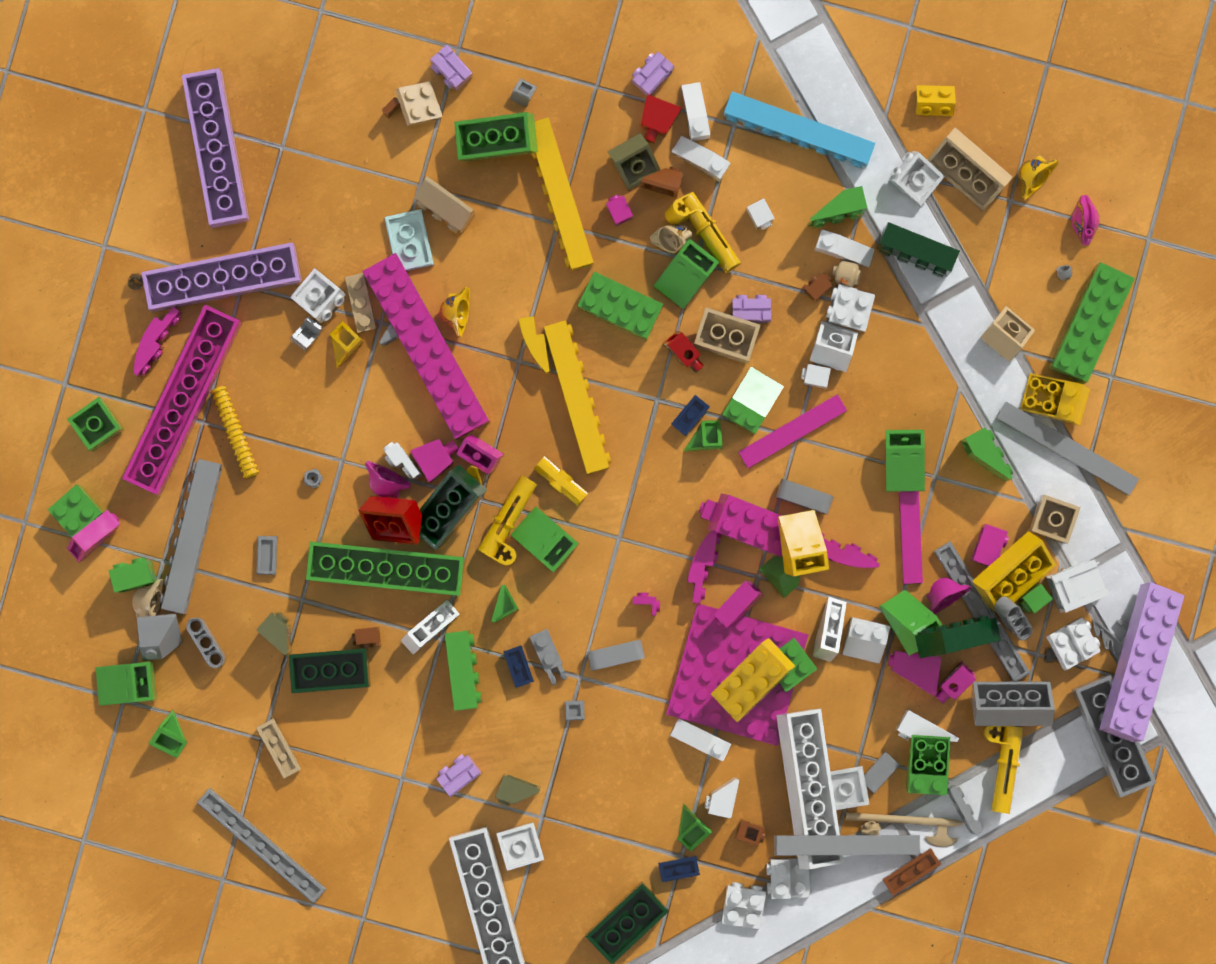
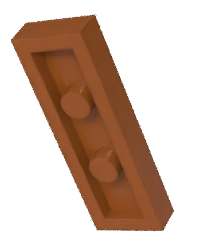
(911, 871)

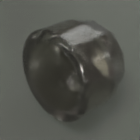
(131, 281)
(1049, 655)

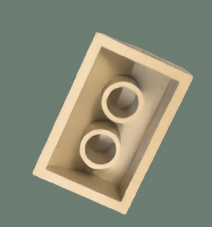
(444, 205)
(726, 335)

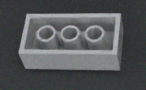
(1012, 704)

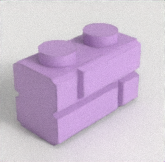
(451, 68)
(653, 73)
(752, 310)
(458, 775)

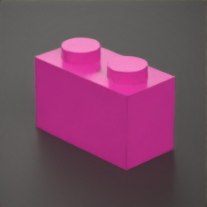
(480, 454)
(989, 545)

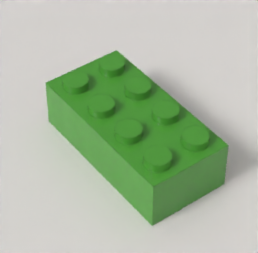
(495, 136)
(620, 306)
(462, 671)

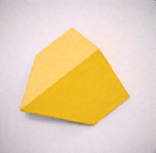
(344, 343)

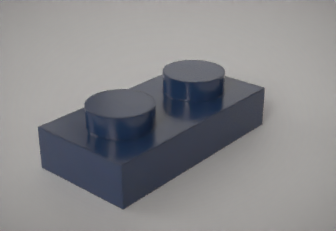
(690, 415)
(518, 666)
(679, 868)

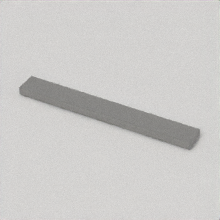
(1067, 448)
(1004, 648)
(261, 845)
(847, 845)

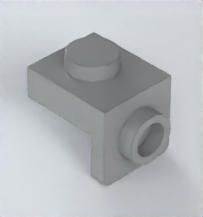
(307, 333)

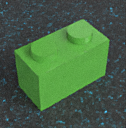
(1034, 599)

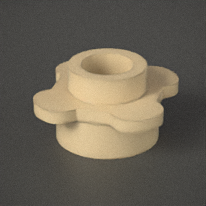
(871, 828)

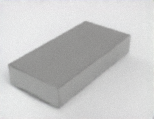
(267, 555)
(880, 772)

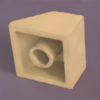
(1007, 334)

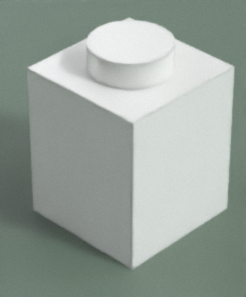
(760, 214)
(815, 376)

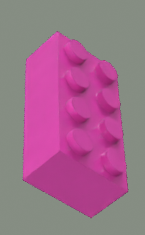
(747, 524)

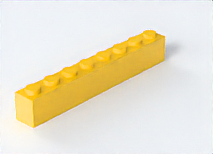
(561, 198)
(576, 397)

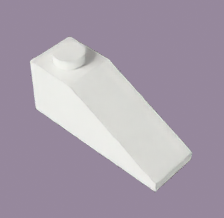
(695, 112)
(701, 158)
(844, 248)
(429, 627)
(830, 630)
(915, 725)
(700, 739)

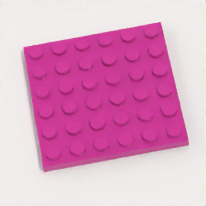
(710, 658)

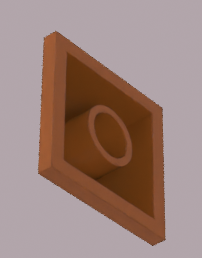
(664, 181)

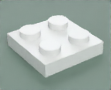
(849, 788)
(520, 846)

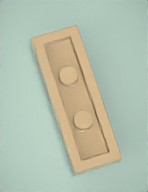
(360, 303)
(278, 748)

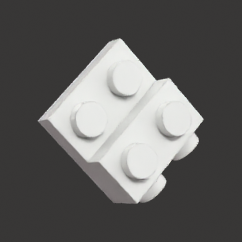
(916, 177)
(318, 296)
(850, 308)
(397, 457)
(1074, 643)
(787, 879)
(743, 906)

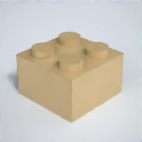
(1054, 519)

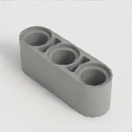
(804, 496)
(1013, 618)
(214, 648)
(615, 655)

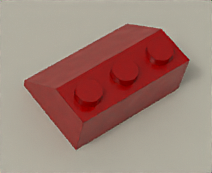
(392, 519)

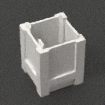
(1077, 586)

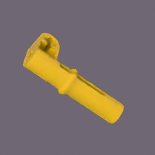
(704, 227)
(492, 541)
(1011, 741)

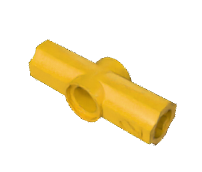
(560, 481)

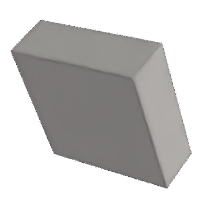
(574, 710)

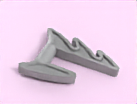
(1107, 636)

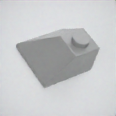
(158, 636)

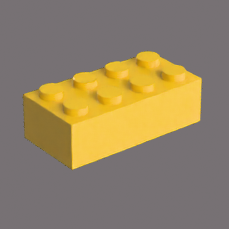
(1014, 571)
(752, 680)

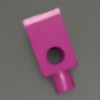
(434, 458)
(960, 675)

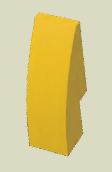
(534, 342)

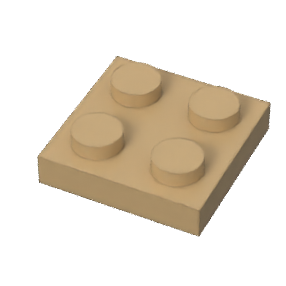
(418, 103)

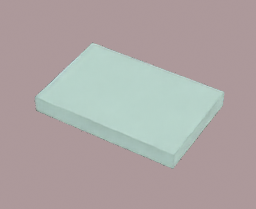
(409, 239)

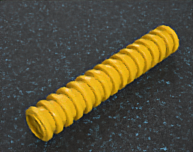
(234, 431)

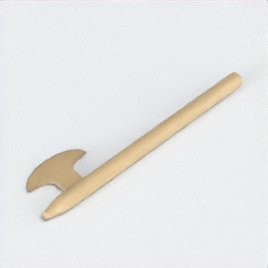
(940, 839)

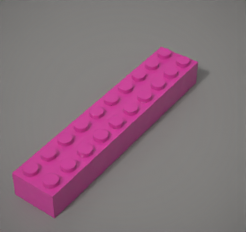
(426, 346)
(182, 400)

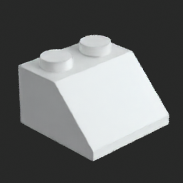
(833, 346)
(866, 640)
(722, 799)

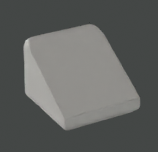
(523, 92)
(389, 336)

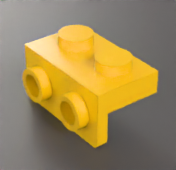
(935, 100)

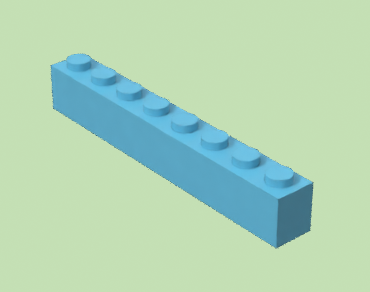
(798, 129)

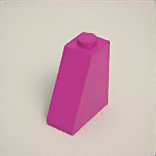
(93, 535)
(738, 604)
(917, 670)

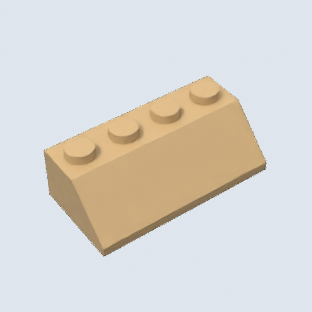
(969, 169)

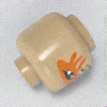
(847, 274)

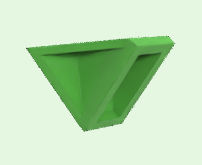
(706, 437)
(774, 572)
(505, 605)
(169, 736)
(692, 829)

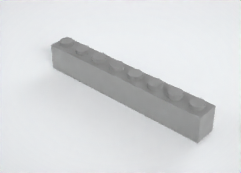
(191, 537)

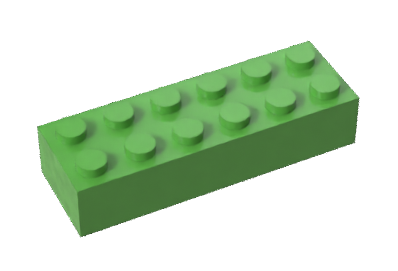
(1092, 323)

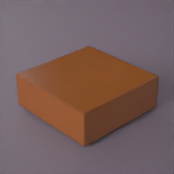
(391, 107)

